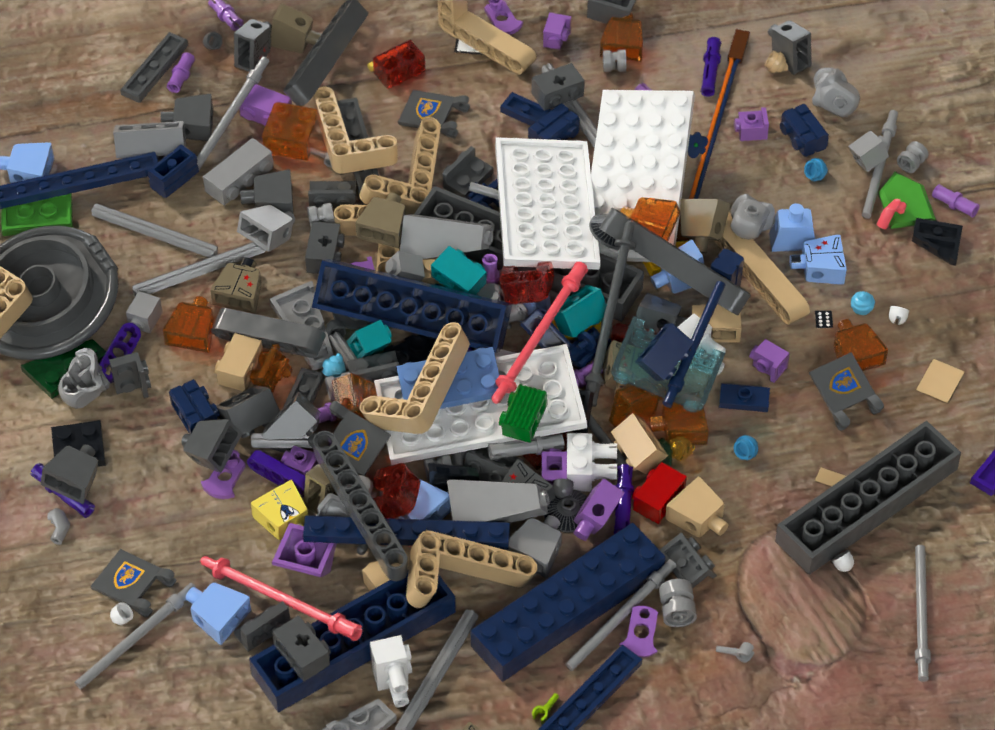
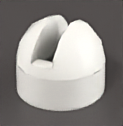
(898, 313)
(843, 561)
(121, 614)

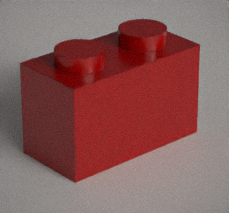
(658, 490)

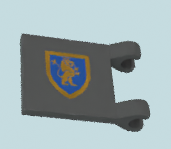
(438, 106)
(843, 386)
(357, 437)
(129, 578)

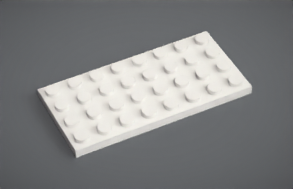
(640, 151)
(545, 203)
(477, 423)

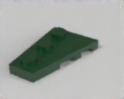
(49, 371)

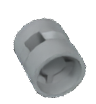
(677, 603)

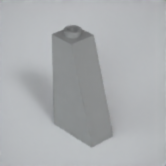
(432, 235)
(496, 501)

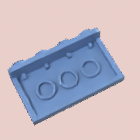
(472, 381)

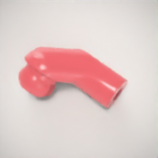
(889, 211)

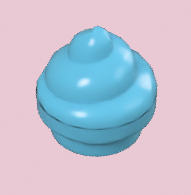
(862, 302)
(334, 366)

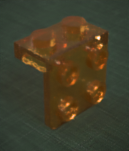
(289, 130)

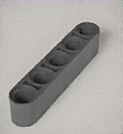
(290, 336)

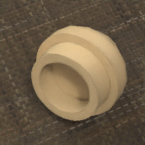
(776, 62)

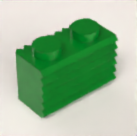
(524, 413)

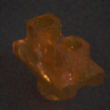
(273, 368)

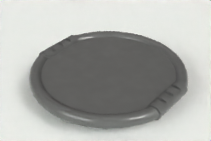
(70, 287)

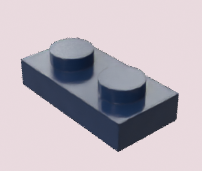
(522, 109)

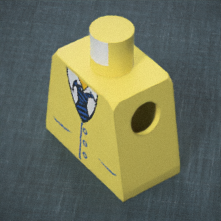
(279, 509)

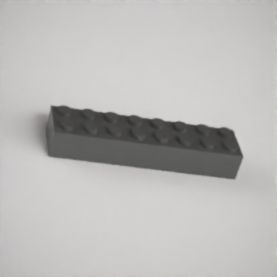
(867, 497)

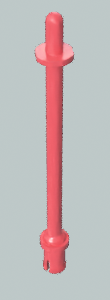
(570, 284)
(336, 623)

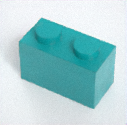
(458, 272)
(581, 311)
(370, 339)

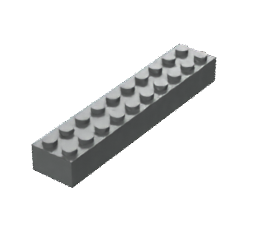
(448, 205)

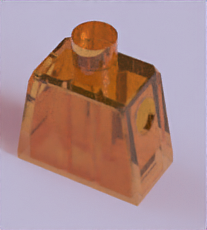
(623, 35)
(655, 215)
(190, 326)
(862, 342)
(351, 391)
(633, 400)
(681, 422)

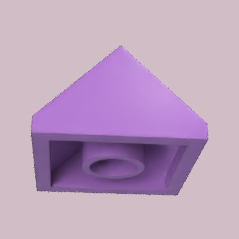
(304, 556)

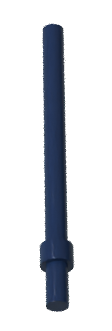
(677, 382)

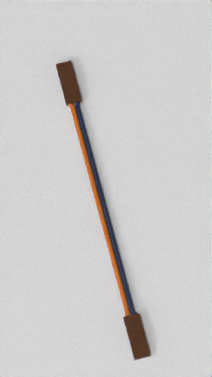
(735, 56)

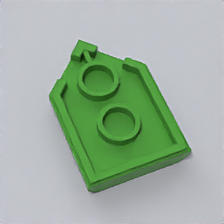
(912, 194)

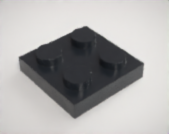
(78, 435)

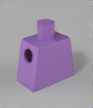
(597, 509)

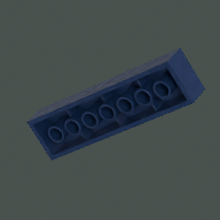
(409, 304)
(566, 602)
(381, 614)

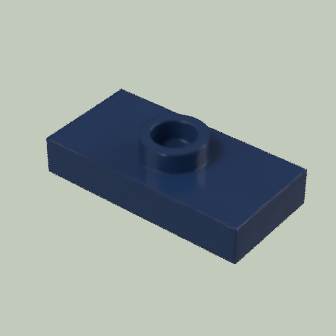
(744, 397)

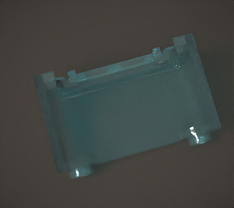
(698, 378)

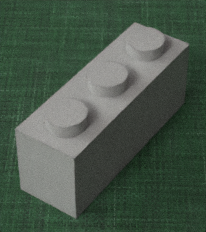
(147, 138)
(238, 171)

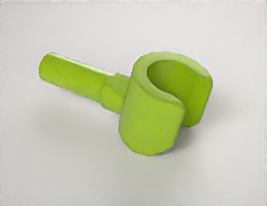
(545, 709)

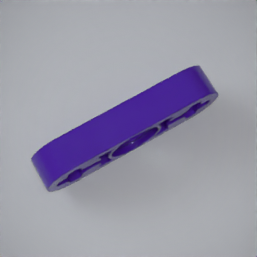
(118, 342)
(275, 470)

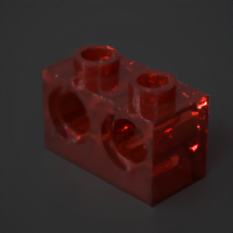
(399, 64)

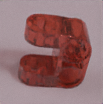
(526, 285)
(399, 490)

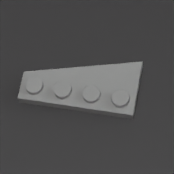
(297, 307)
(369, 717)

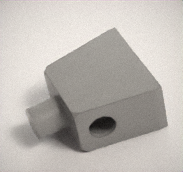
(266, 226)
(538, 541)

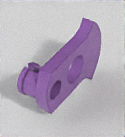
(499, 8)
(223, 489)
(641, 646)

